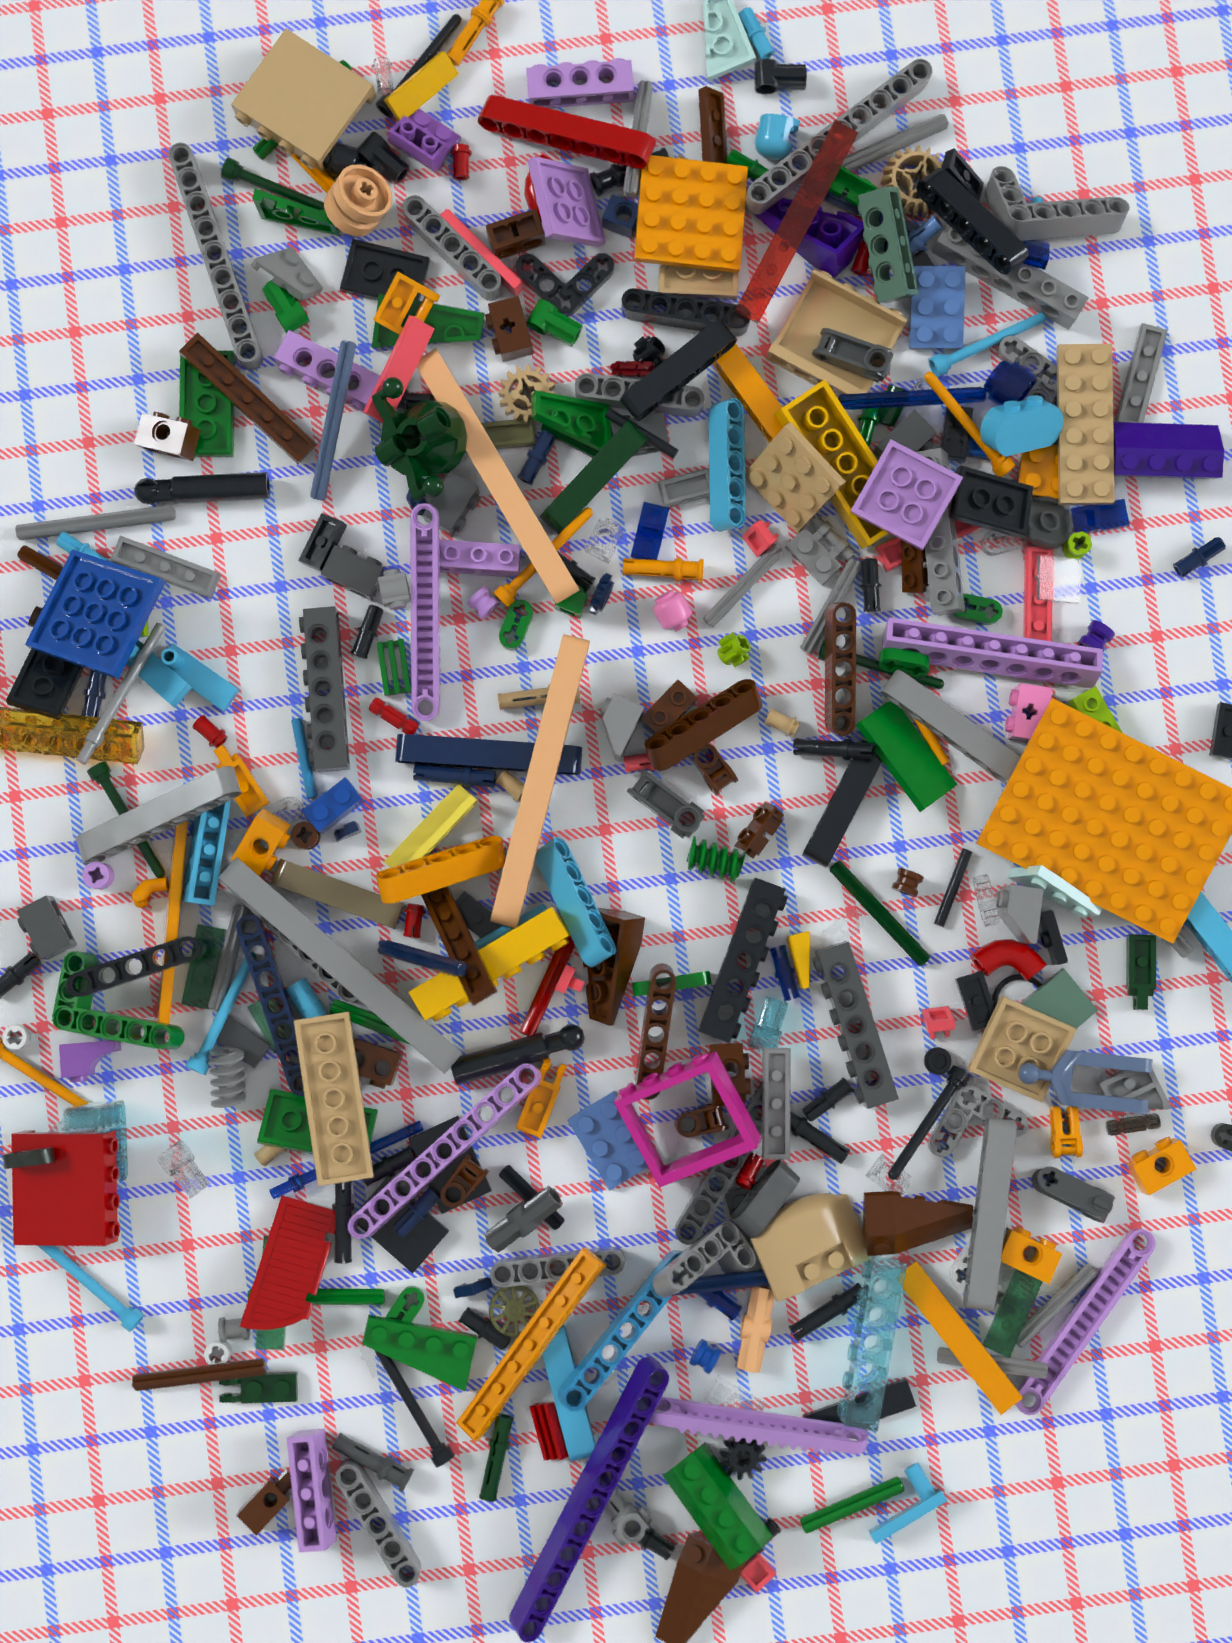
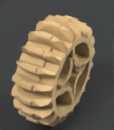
(893, 173)

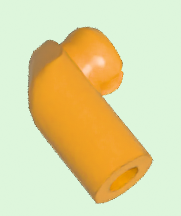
(145, 889)

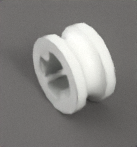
(16, 1045)
(211, 1347)

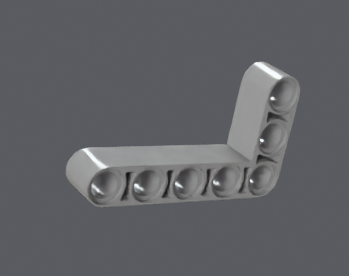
(1051, 218)

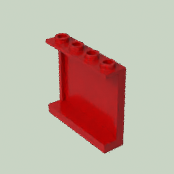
(69, 1198)

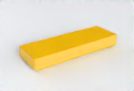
(421, 86)

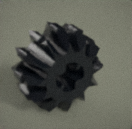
(742, 1466)

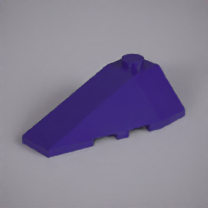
(829, 239)

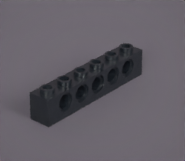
(711, 1022)

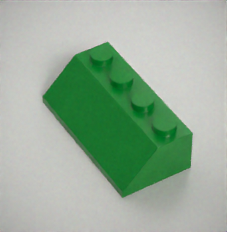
(718, 1506)

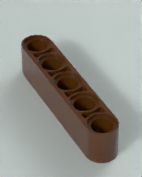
(833, 656)
(703, 724)
(654, 1018)

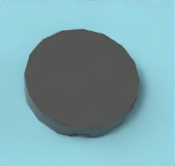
(1049, 523)

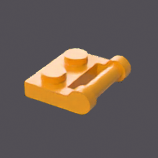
(399, 299)

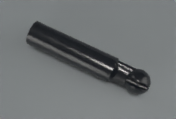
(204, 488)
(515, 1053)

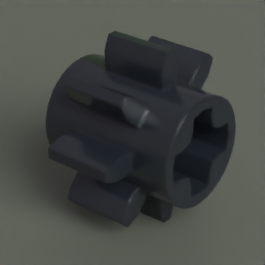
(649, 350)

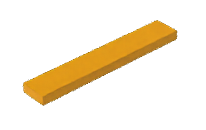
(960, 1339)

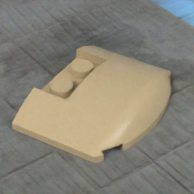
(809, 1243)

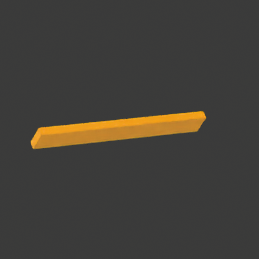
(172, 919)
(530, 1344)

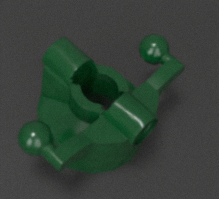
(401, 443)

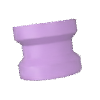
(483, 602)
(103, 877)

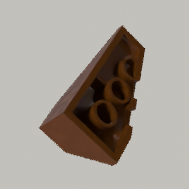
(611, 976)
(903, 1223)
(695, 1590)

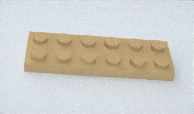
(1087, 429)
(333, 1098)

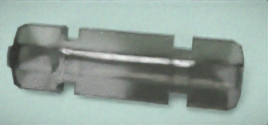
(1133, 1124)

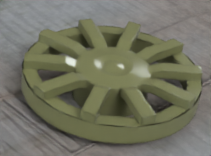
(513, 1310)

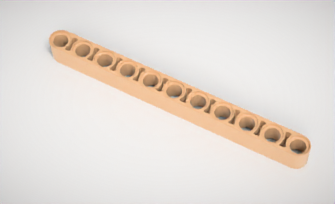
(500, 481)
(540, 781)

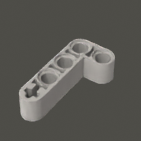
(720, 1244)

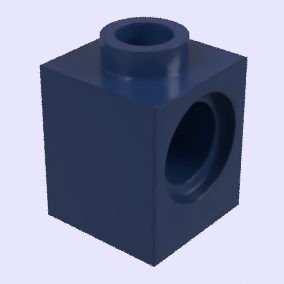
(615, 207)

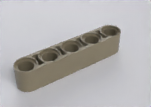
(336, 893)

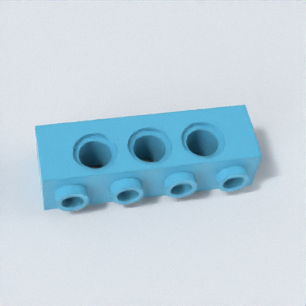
(206, 855)

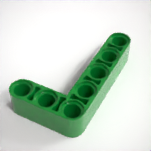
(105, 1021)

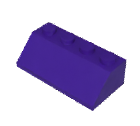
(1168, 450)

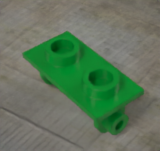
(852, 184)

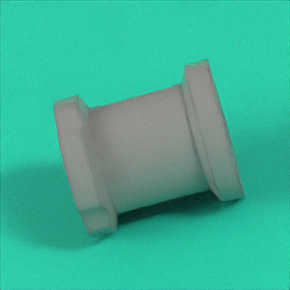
(230, 1330)

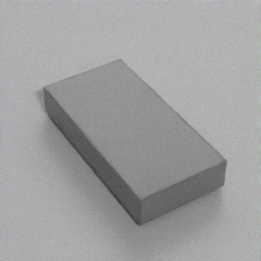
(685, 488)

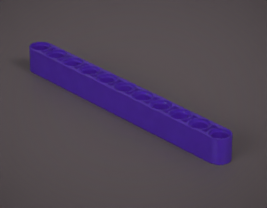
(588, 1499)

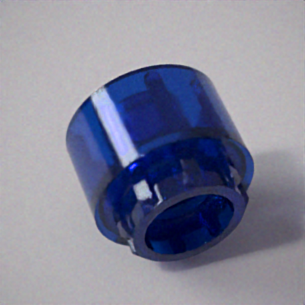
(1009, 383)

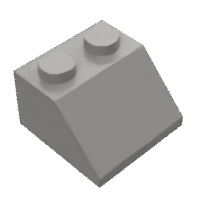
(620, 722)
(1020, 911)

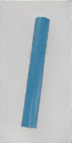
(303, 755)

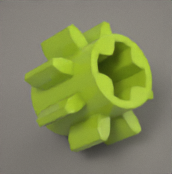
(734, 649)

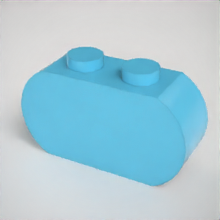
(1021, 426)

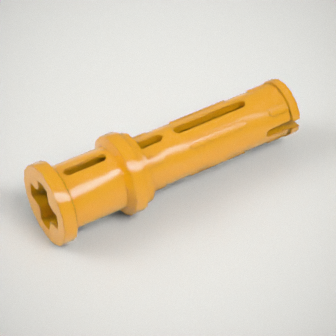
(479, 19)
(674, 569)

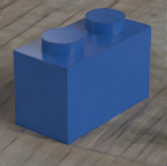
(333, 805)

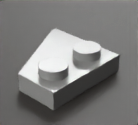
(289, 273)
(1136, 1085)

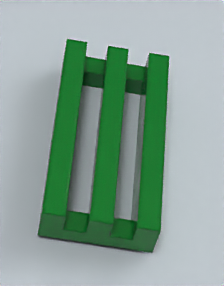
(390, 645)

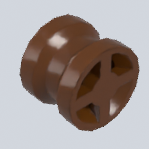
(310, 835)
(907, 882)

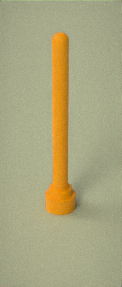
(1000, 463)
(508, 592)
(40, 1077)

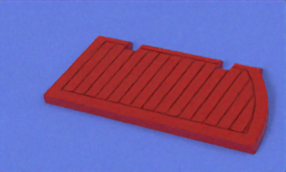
(290, 1266)

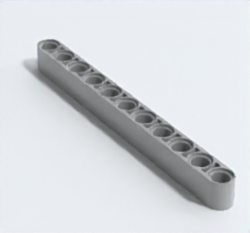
(340, 965)

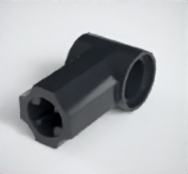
(771, 76)
(377, 154)

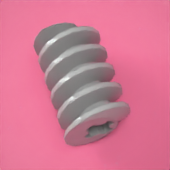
(230, 1076)

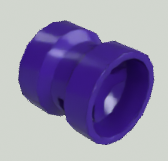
(1097, 635)

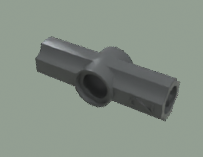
(523, 1219)

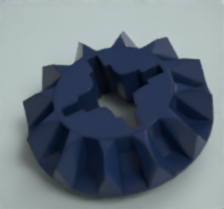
(601, 594)

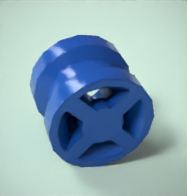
(705, 1356)

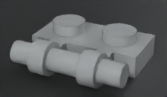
(814, 555)

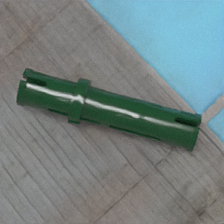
(498, 1446)

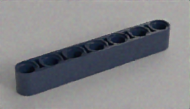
(478, 753)
(265, 993)

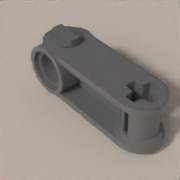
(853, 354)
(666, 804)
(1074, 1193)

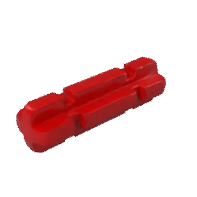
(393, 716)

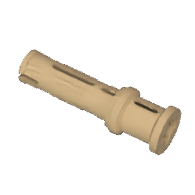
(506, 699)

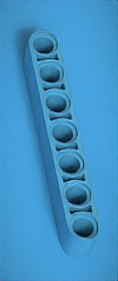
(612, 1337)

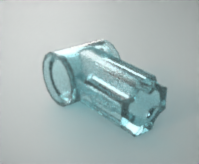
(767, 1031)

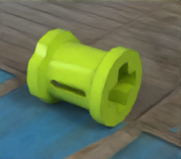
(1084, 547)

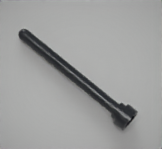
(426, 56)
(956, 1079)
(440, 1452)

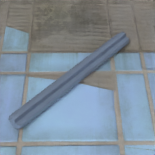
(333, 420)

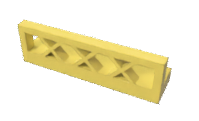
(434, 827)

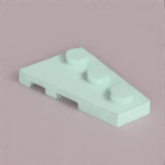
(725, 39)
(1055, 889)

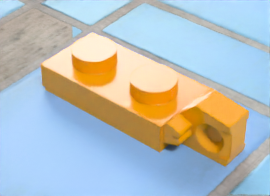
(252, 796)

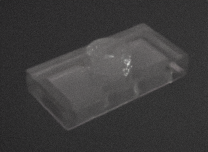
(728, 1394)

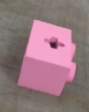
(1031, 697)

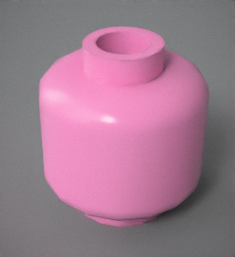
(672, 610)

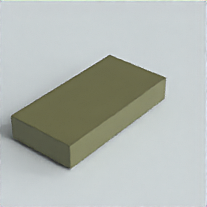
(511, 433)

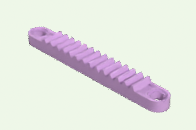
(425, 612)
(1086, 1317)
(759, 1426)

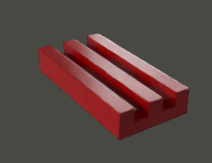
(549, 1431)

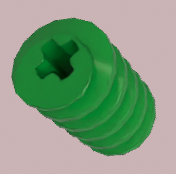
(715, 860)

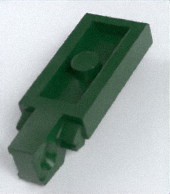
(1140, 968)

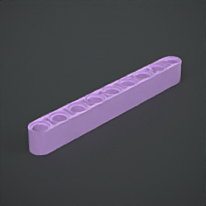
(432, 1154)

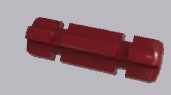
(631, 368)

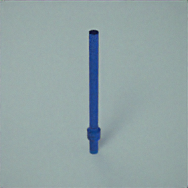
(297, 1182)

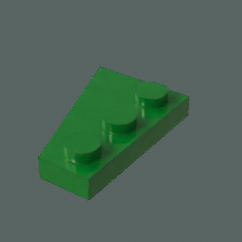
(292, 213)
(573, 417)

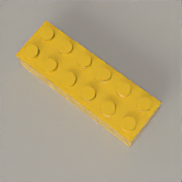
(833, 434)
(501, 959)

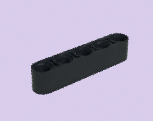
(972, 221)
(673, 304)
(678, 370)
(841, 809)
(121, 966)

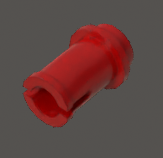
(461, 161)
(861, 263)
(210, 732)
(413, 918)
(749, 1171)

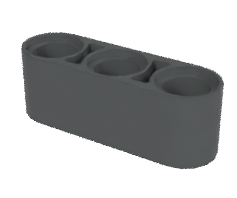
(765, 1198)

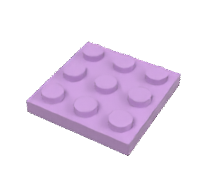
(566, 202)
(906, 495)

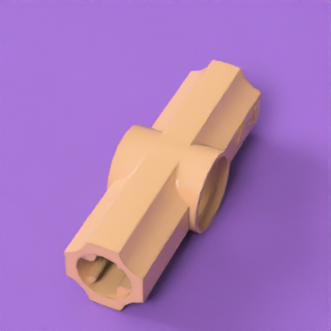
(755, 1329)

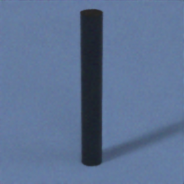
(652, 440)
(953, 887)

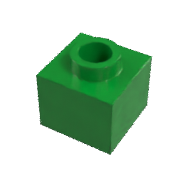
(574, 604)

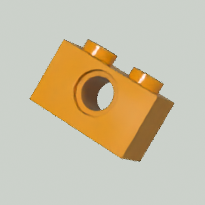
(265, 827)
(1176, 1165)
(1043, 1262)

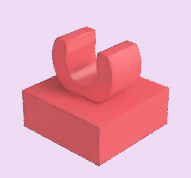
(759, 537)
(567, 980)
(938, 1020)

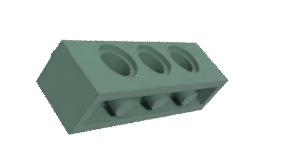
(898, 255)

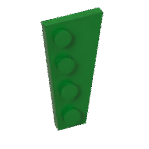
(449, 322)
(429, 1349)

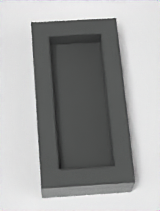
(239, 1036)

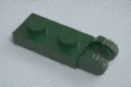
(263, 1388)

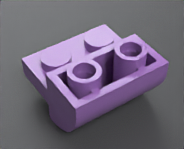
(424, 139)

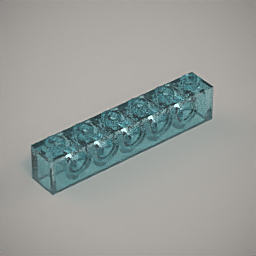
(867, 1414)

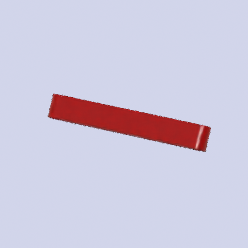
(567, 131)

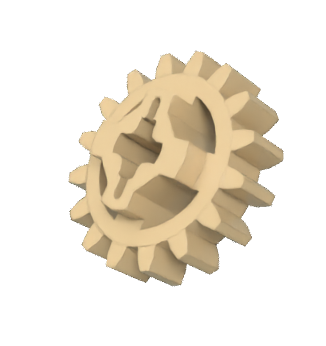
(516, 397)

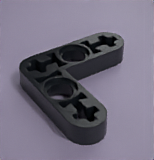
(570, 290)

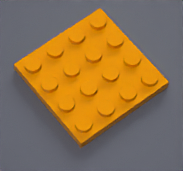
(691, 214)

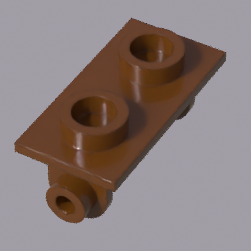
(913, 573)
(765, 819)

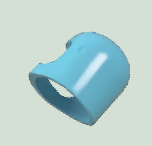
(773, 135)

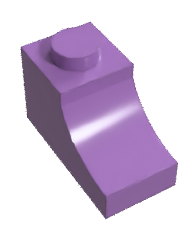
(81, 1059)

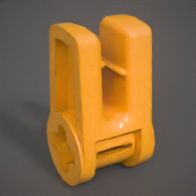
(1073, 1132)

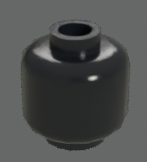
(340, 158)

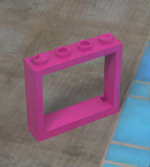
(703, 1159)

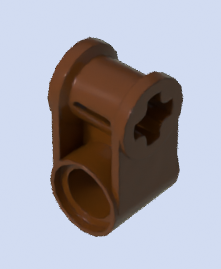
(714, 770)
(703, 1121)
(464, 1181)

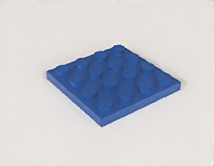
(95, 614)

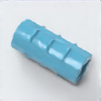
(305, 999)

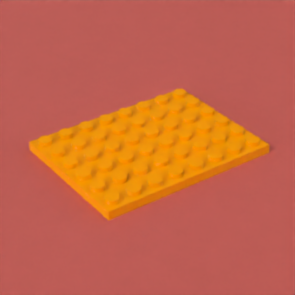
(1112, 819)

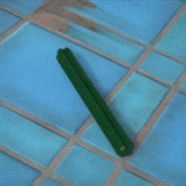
(879, 913)

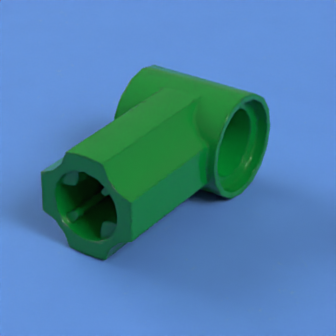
(288, 311)
(548, 320)

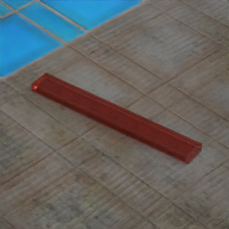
(796, 221)

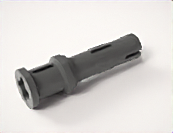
(384, 1467)

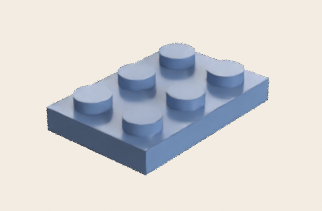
(938, 310)
(608, 1141)

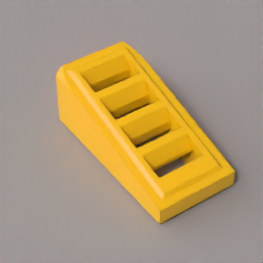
(800, 954)

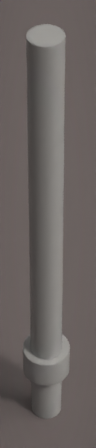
(95, 737)

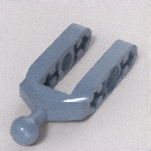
(1061, 1080)

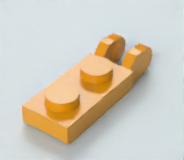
(540, 1102)

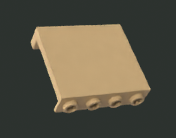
(301, 99)
(839, 308)

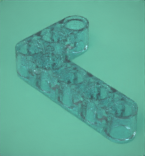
(101, 1118)

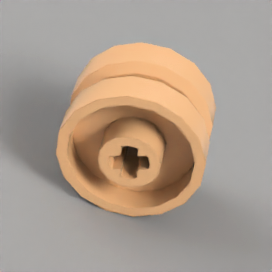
(358, 200)

